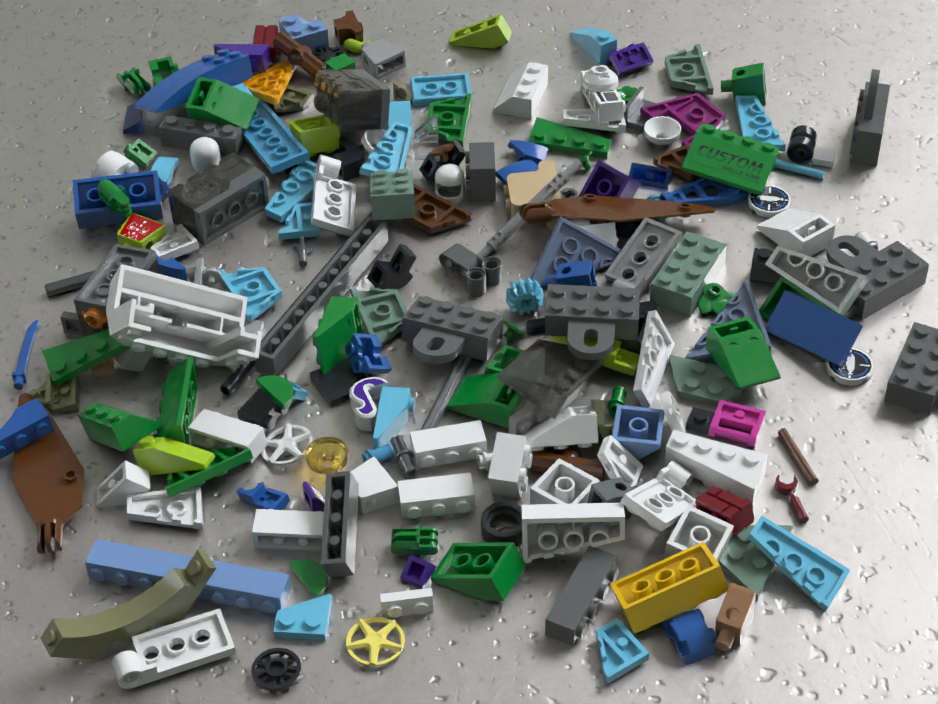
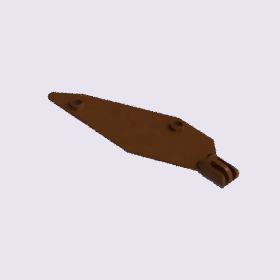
(607, 209)
(49, 483)

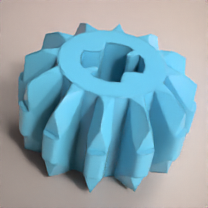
(524, 296)

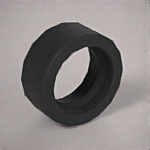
(498, 511)

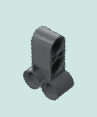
(472, 269)

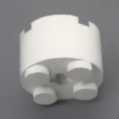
(113, 164)

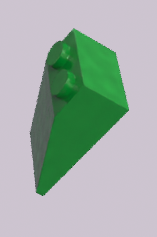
(480, 569)

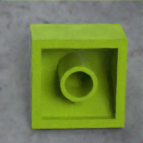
(316, 134)

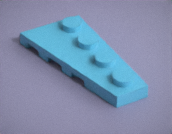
(390, 151)
(805, 565)

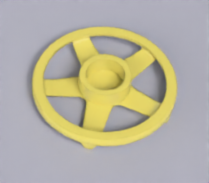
(375, 641)

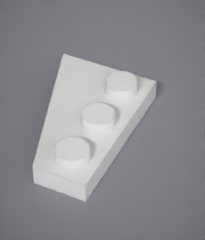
(586, 119)
(156, 507)

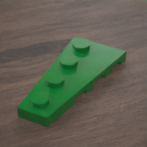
(568, 140)
(80, 355)

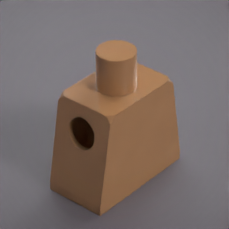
(734, 616)

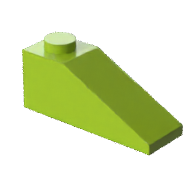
(483, 34)
(169, 456)

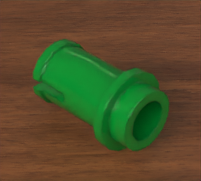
(617, 398)

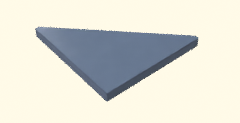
(572, 244)
(739, 306)

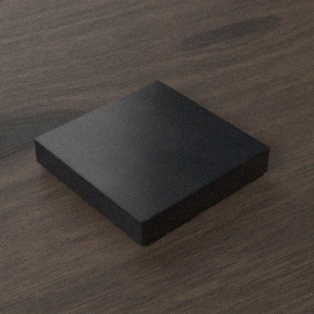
(337, 382)

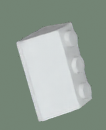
(523, 91)

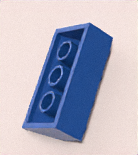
(140, 187)

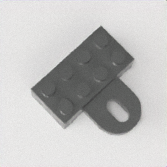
(869, 121)
(891, 271)
(592, 313)
(451, 330)
(916, 371)

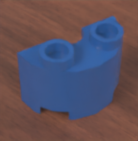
(365, 355)
(691, 636)

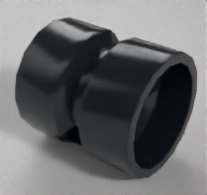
(802, 144)

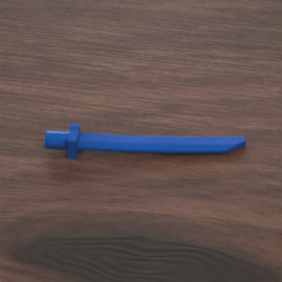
(19, 377)

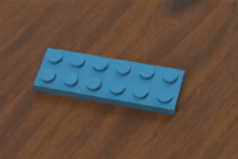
(273, 140)

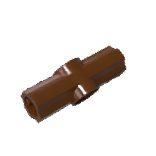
(292, 49)
(544, 460)

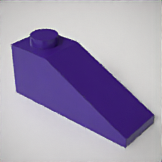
(258, 54)

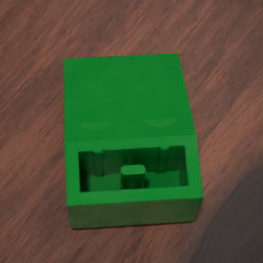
(220, 103)
(335, 330)
(742, 353)
(486, 399)

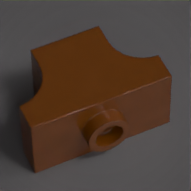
(347, 28)

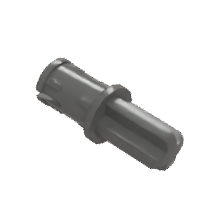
(404, 457)

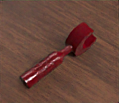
(790, 489)

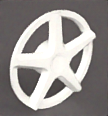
(287, 444)

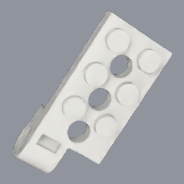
(323, 194)
(661, 499)
(135, 670)

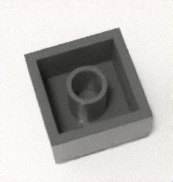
(481, 171)

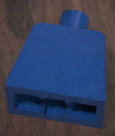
(574, 273)

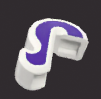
(362, 399)

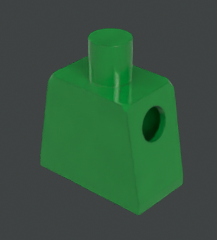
(746, 82)

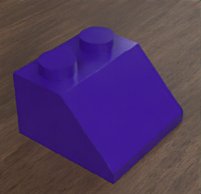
(609, 182)

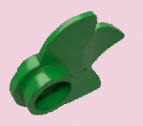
(714, 301)

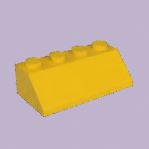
(669, 587)

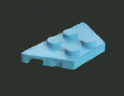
(254, 284)

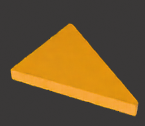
(271, 84)

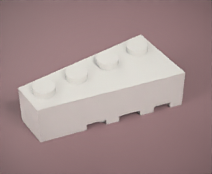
(822, 280)
(718, 463)
(567, 527)

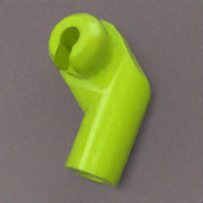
(353, 45)

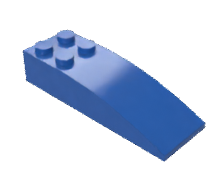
(177, 88)

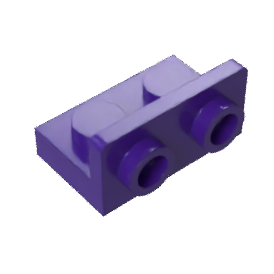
(630, 58)

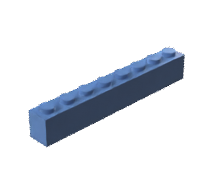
(227, 585)

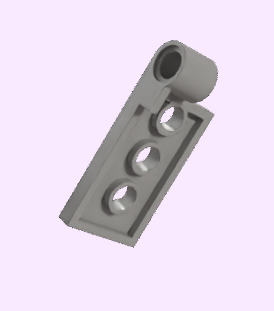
(637, 247)

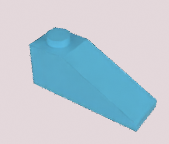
(596, 42)
(392, 414)

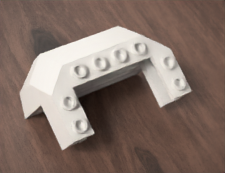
(150, 315)

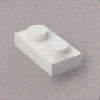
(406, 603)

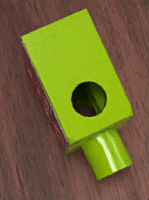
(141, 232)

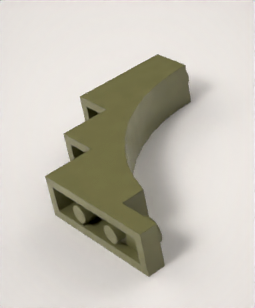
(161, 604)

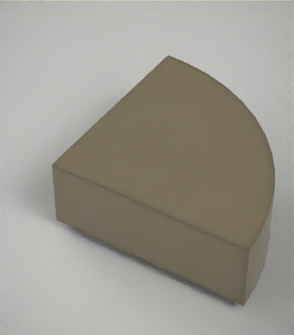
(400, 92)

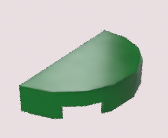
(277, 389)
(311, 576)

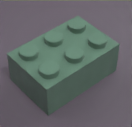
(392, 194)

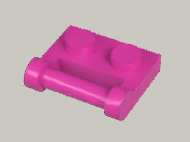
(738, 417)

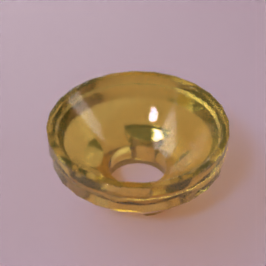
(327, 449)

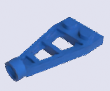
(728, 194)

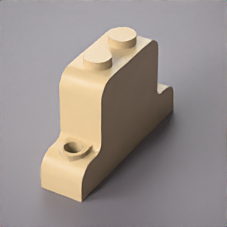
(525, 185)

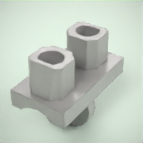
(203, 275)

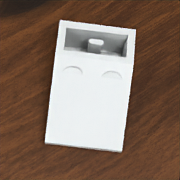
(799, 231)
(570, 427)

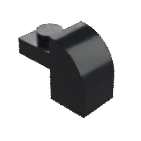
(351, 158)
(432, 163)
(393, 273)

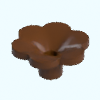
(442, 151)

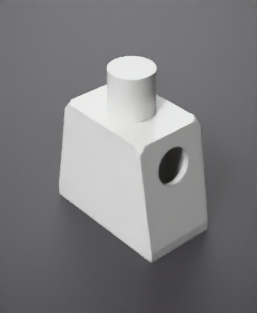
(375, 486)

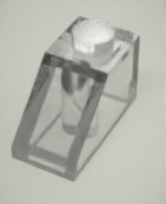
(425, 138)

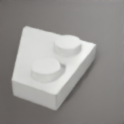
(619, 461)

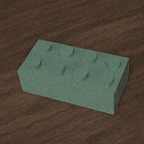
(686, 273)

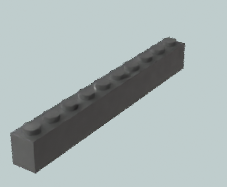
(333, 281)

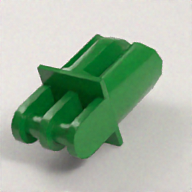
(133, 82)
(114, 197)
(415, 541)

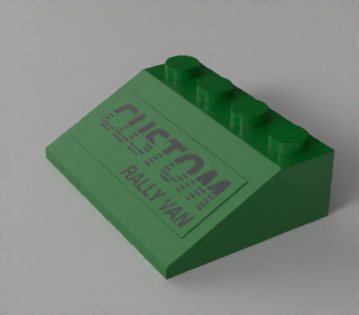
(731, 159)

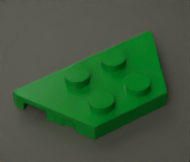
(451, 118)
(224, 460)

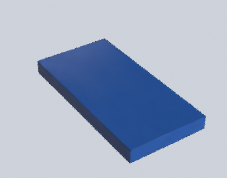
(813, 328)

